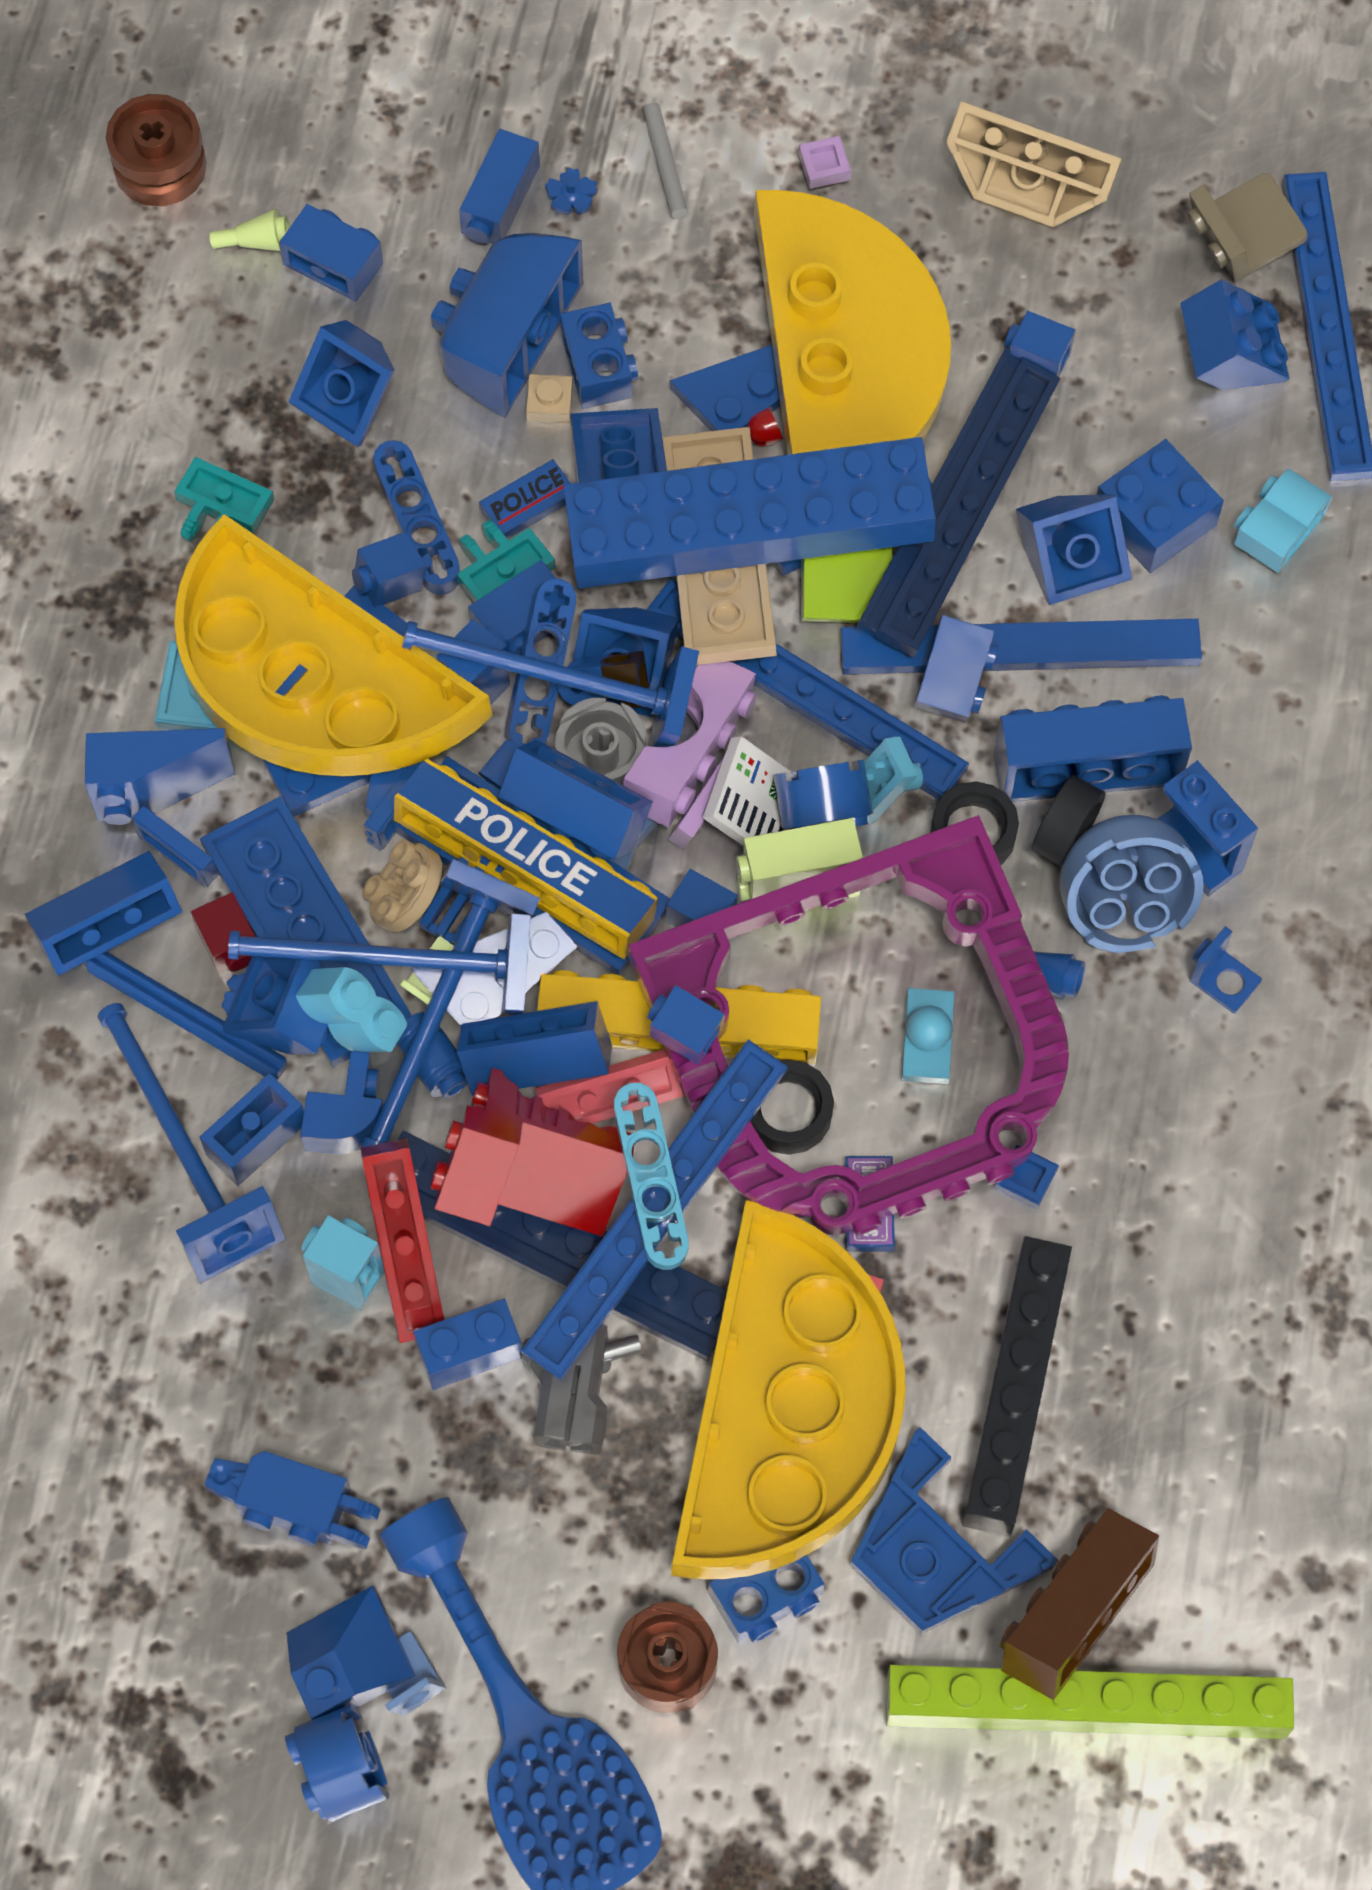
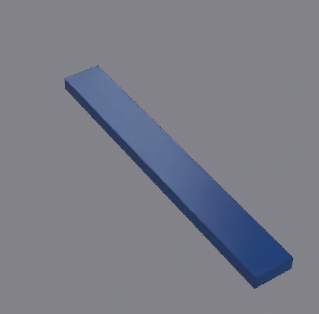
(1329, 330)
(1045, 646)
(836, 707)
(621, 1251)

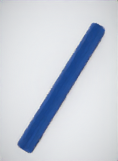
(184, 1014)

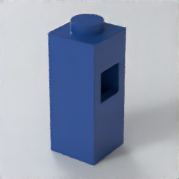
(499, 187)

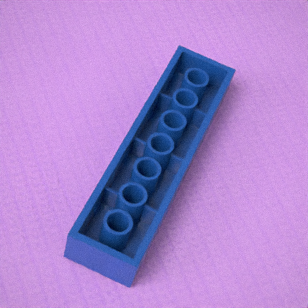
(750, 512)

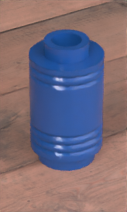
(441, 1067)

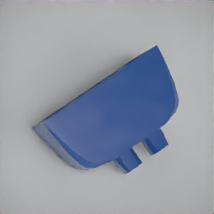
(507, 314)

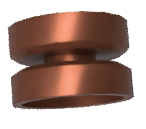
(156, 149)

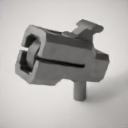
(571, 1408)

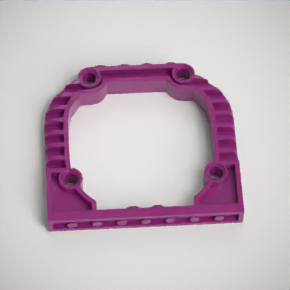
(952, 873)

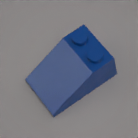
(617, 444)
(152, 769)

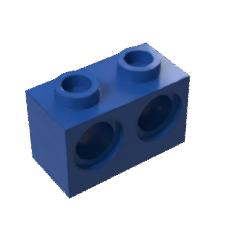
(592, 356)
(774, 1600)

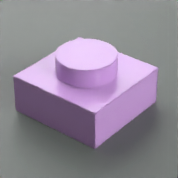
(824, 162)

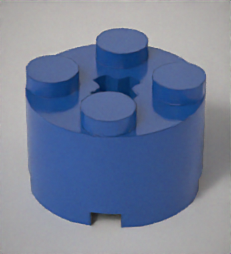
(824, 795)
(338, 1763)

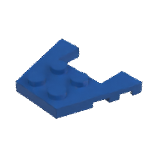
(923, 1561)

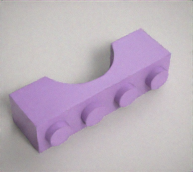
(669, 774)

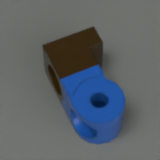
(623, 667)

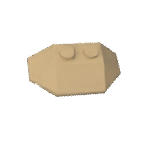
(1028, 167)

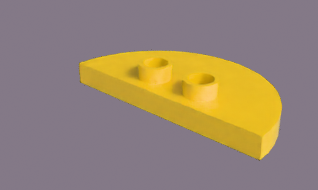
(850, 325)
(360, 706)
(794, 1403)

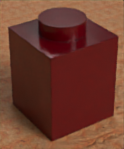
(214, 925)

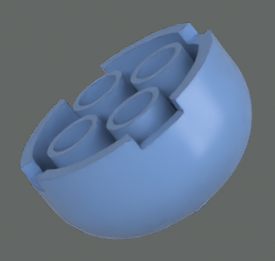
(1133, 862)

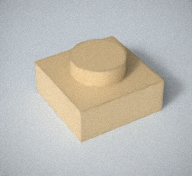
(549, 398)

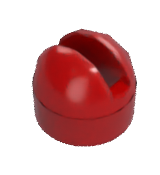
(764, 428)

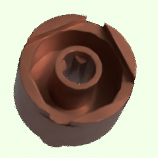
(650, 1634)

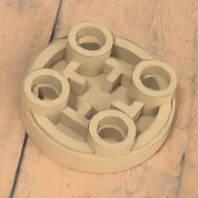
(404, 886)

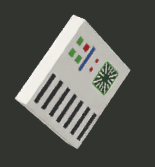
(745, 793)

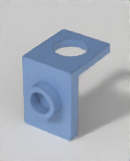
(419, 1688)

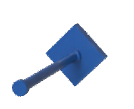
(667, 702)
(486, 897)
(507, 964)
(229, 1230)

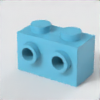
(343, 1260)

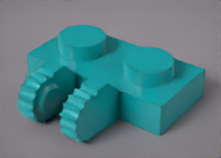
(217, 493)
(501, 564)

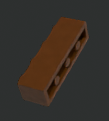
(1078, 1603)

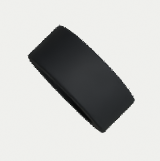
(986, 797)
(1067, 819)
(804, 1139)

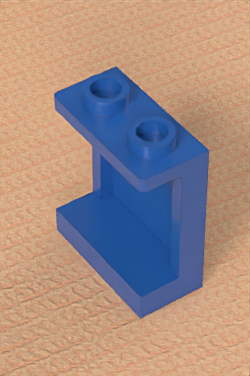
(1210, 824)

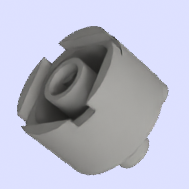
(603, 727)

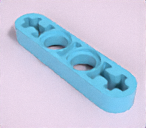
(654, 1175)

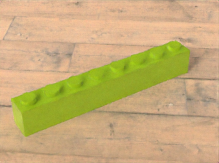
(1092, 1703)

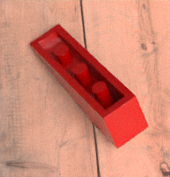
(402, 1236)

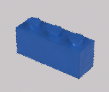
(575, 800)
(103, 913)
(537, 1046)

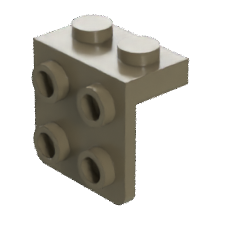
(1247, 225)

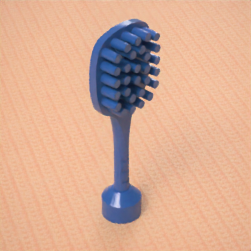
(561, 1785)

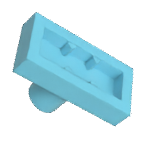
(889, 775)

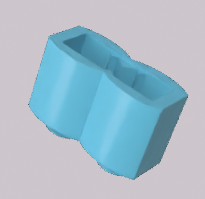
(1282, 519)
(351, 1010)

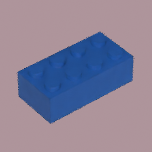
(1105, 745)

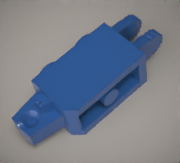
(291, 1498)

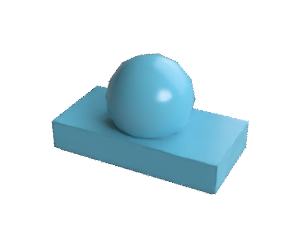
(928, 1036)

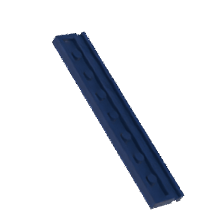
(962, 501)
(660, 1301)

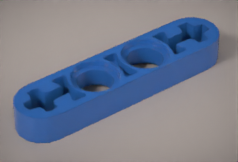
(421, 515)
(541, 608)

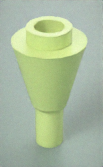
(258, 233)

